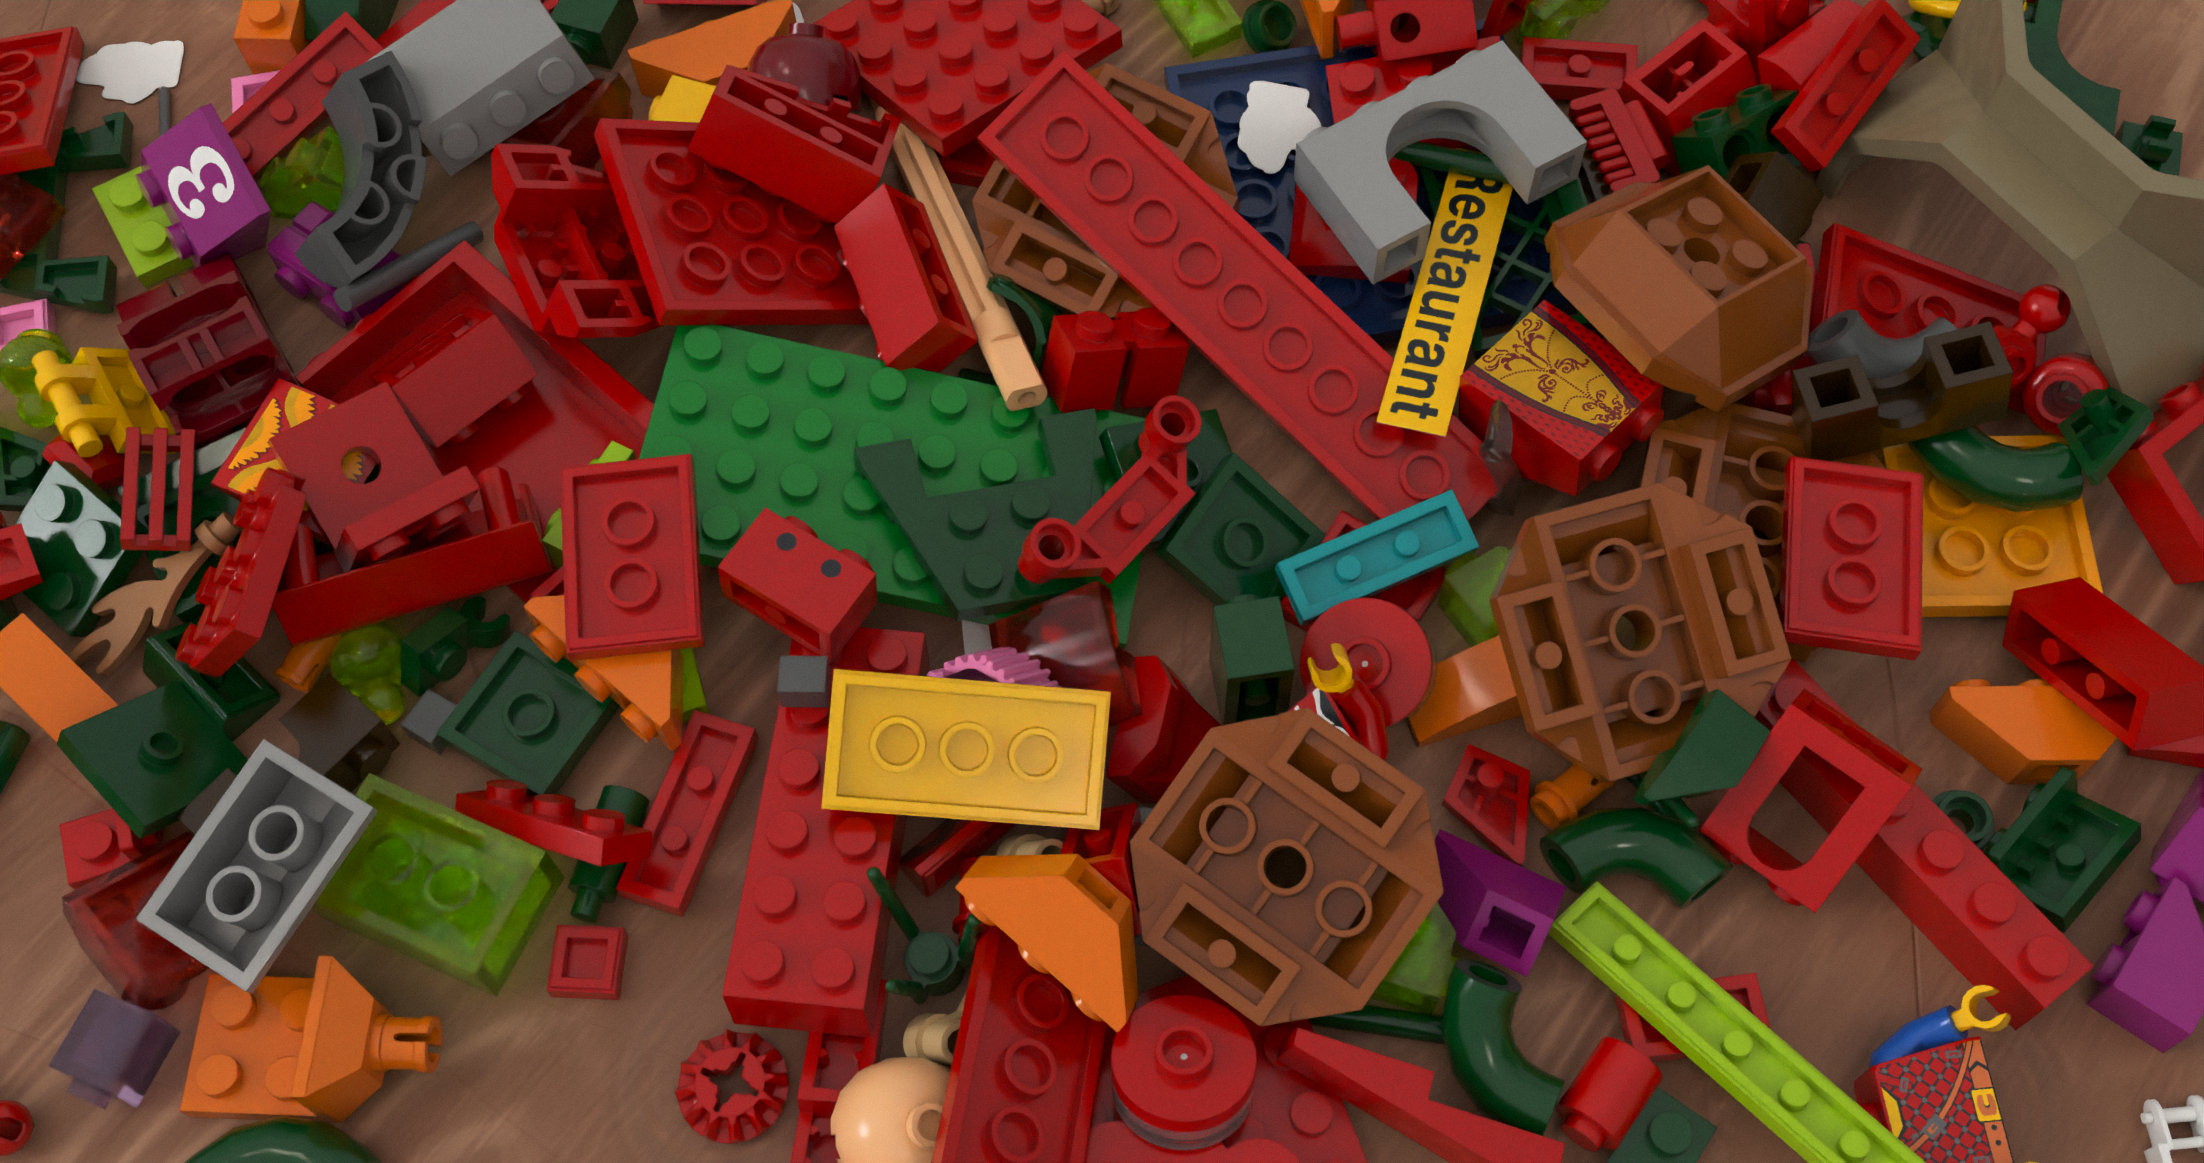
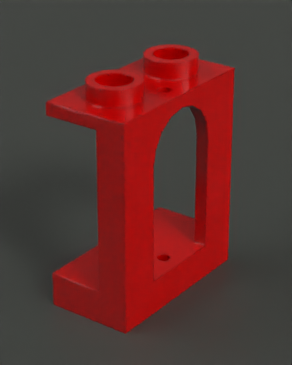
(1847, 747)

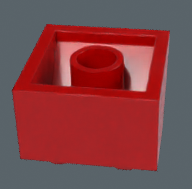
(457, 376)

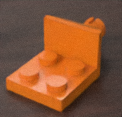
(299, 1047)

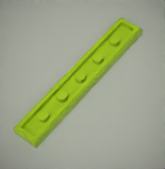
(1722, 1035)

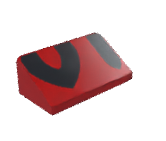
(936, 857)

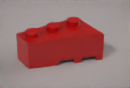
(792, 144)

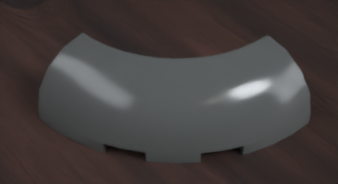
(382, 171)

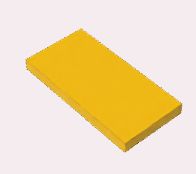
(966, 749)

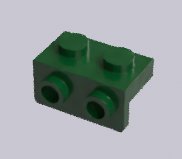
(2062, 848)

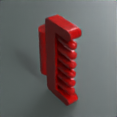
(1628, 130)

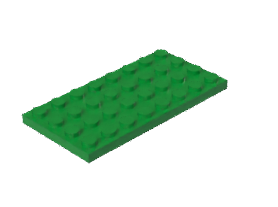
(780, 432)

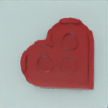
(247, 577)

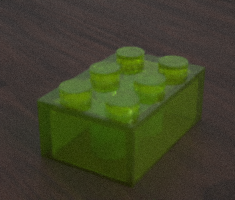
(440, 887)

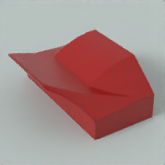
(1162, 739)

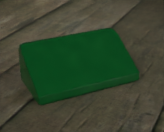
(230, 700)

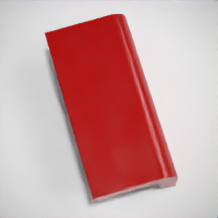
(483, 554)

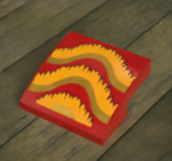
(281, 410)

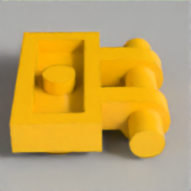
(115, 395)

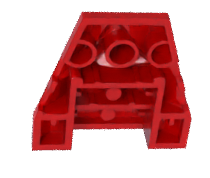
(567, 245)

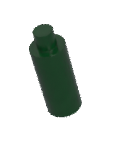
(595, 883)

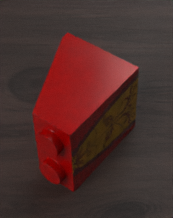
(1567, 396)

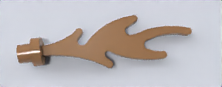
(156, 598)

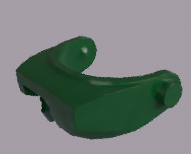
(1039, 313)

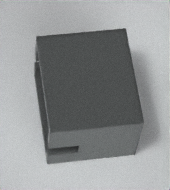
(804, 681)
(426, 720)

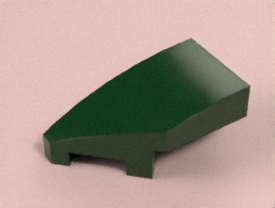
(1708, 755)

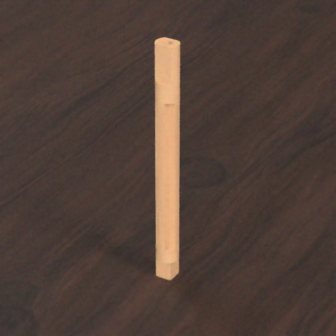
(989, 314)

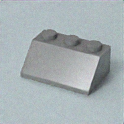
(486, 74)
(257, 866)

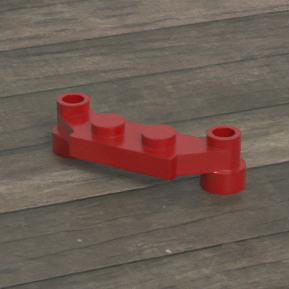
(1128, 512)

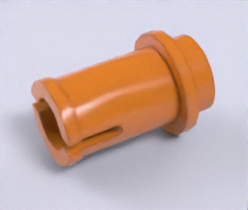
(306, 663)
(1565, 796)

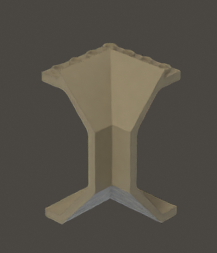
(2063, 183)

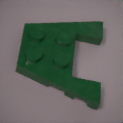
(81, 281)
(975, 537)

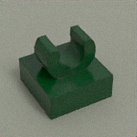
(2154, 143)

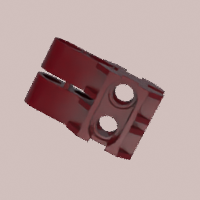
(205, 351)

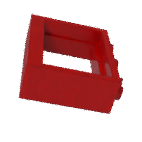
(2155, 493)

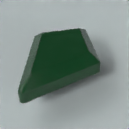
(2104, 430)
(20, 469)

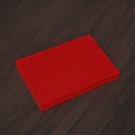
(631, 557)
(1852, 558)

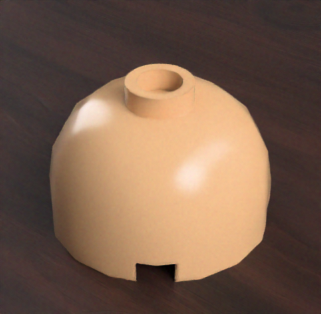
(890, 1112)

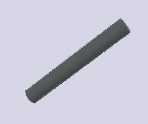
(405, 267)

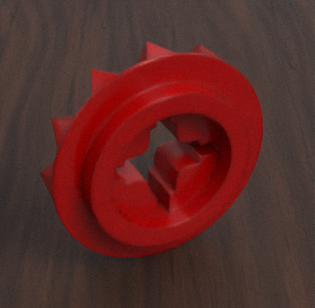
(742, 1115)

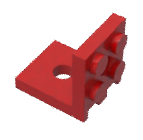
(384, 516)

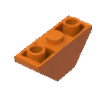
(707, 48)
(642, 683)
(2020, 729)
(1064, 925)

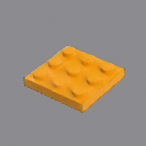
(1984, 552)

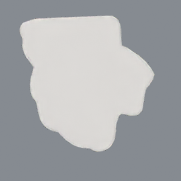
(133, 69)
(1274, 123)

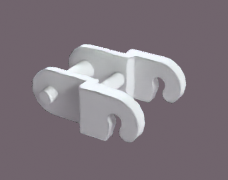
(2159, 1134)

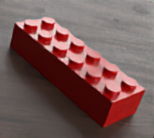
(807, 914)

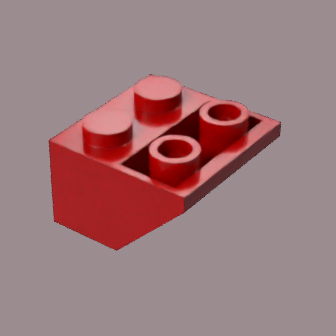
(1689, 77)

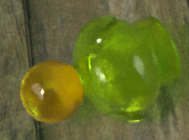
(18, 374)
(370, 668)

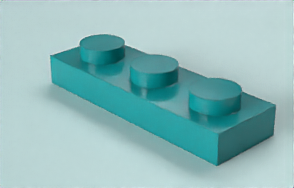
(1377, 556)

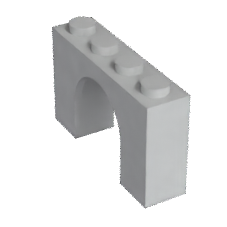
(1479, 101)

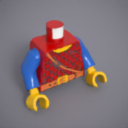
(1938, 1087)

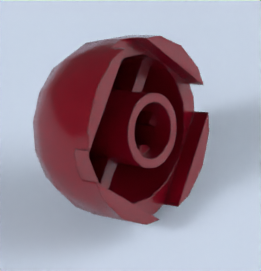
(811, 62)

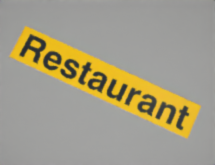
(1445, 305)

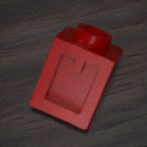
(99, 845)

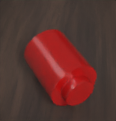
(1607, 1095)

